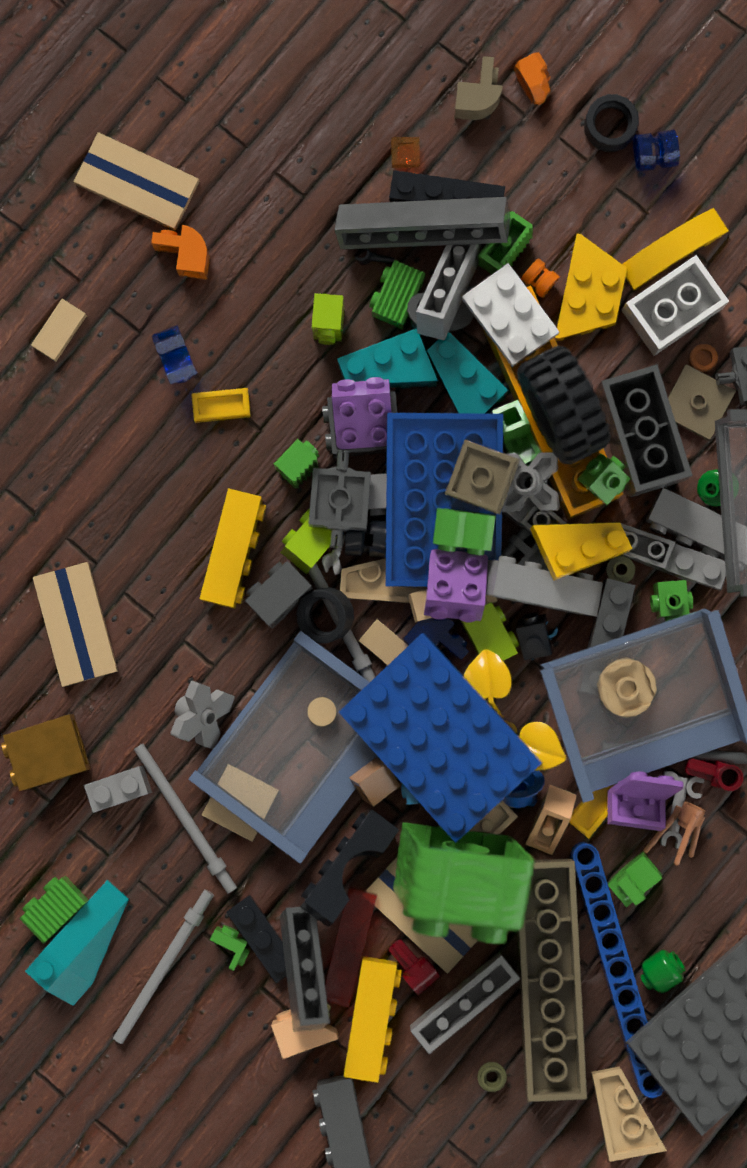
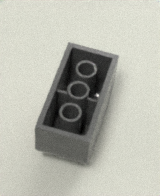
(643, 430)

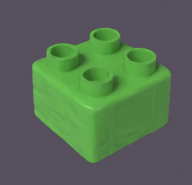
(468, 882)

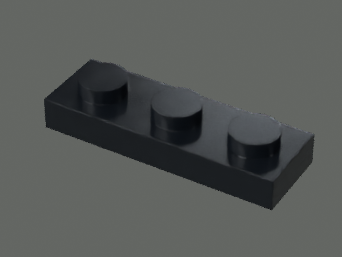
(260, 936)

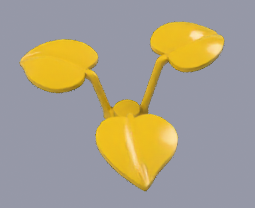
(493, 679)

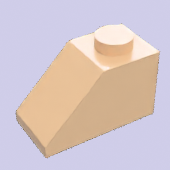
(551, 819)
(292, 1042)

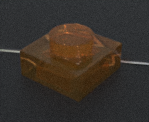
(405, 152)

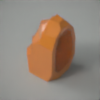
(533, 77)

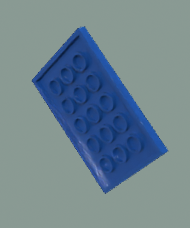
(418, 471)
(440, 737)

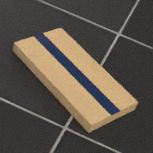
(136, 181)
(75, 624)
(444, 950)

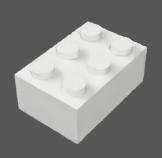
(675, 305)

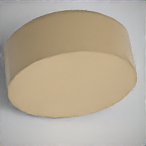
(321, 711)

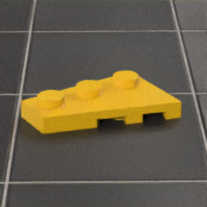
(579, 546)

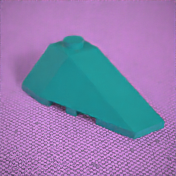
(75, 954)

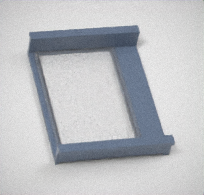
(693, 711)
(279, 765)

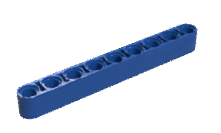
(609, 955)

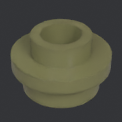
(620, 560)
(492, 1086)

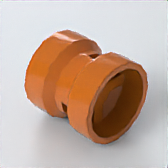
(545, 281)

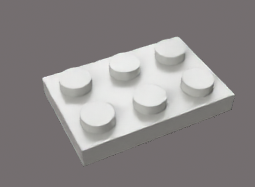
(510, 315)

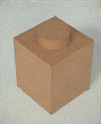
(374, 781)

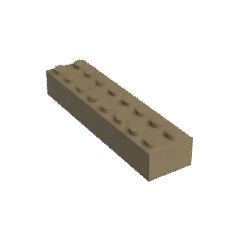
(551, 986)

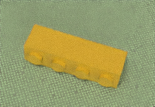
(232, 548)
(370, 1019)

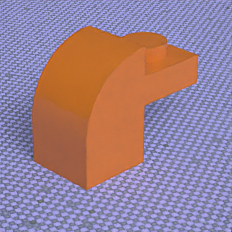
(191, 250)

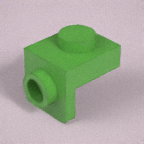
(229, 939)

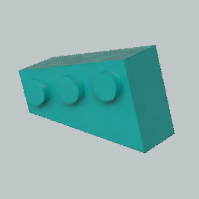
(397, 359)
(465, 378)

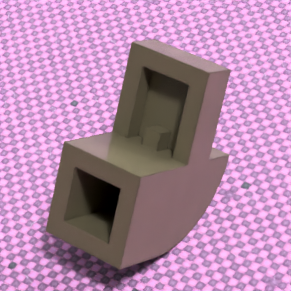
(479, 100)

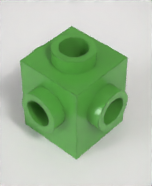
(604, 477)
(675, 590)

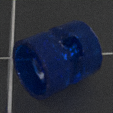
(666, 150)

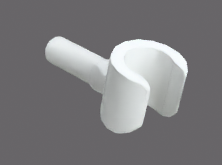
(332, 559)

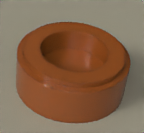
(703, 358)

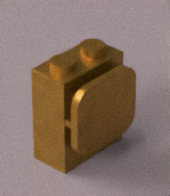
(45, 752)

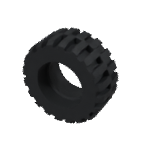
(564, 405)

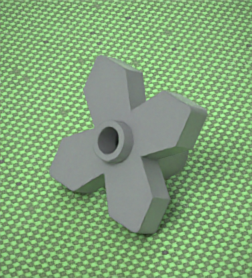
(540, 493)
(198, 714)

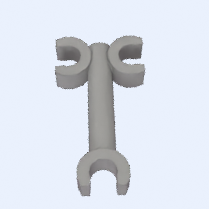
(679, 799)

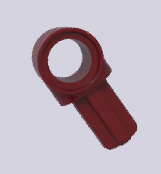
(713, 773)
(418, 971)

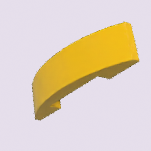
(674, 247)

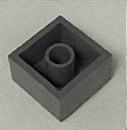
(278, 593)

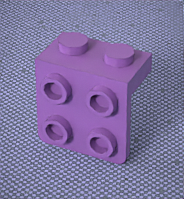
(361, 412)
(456, 585)
(640, 801)

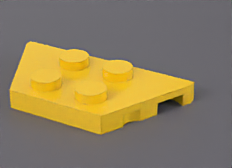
(591, 290)

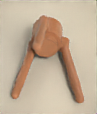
(690, 818)

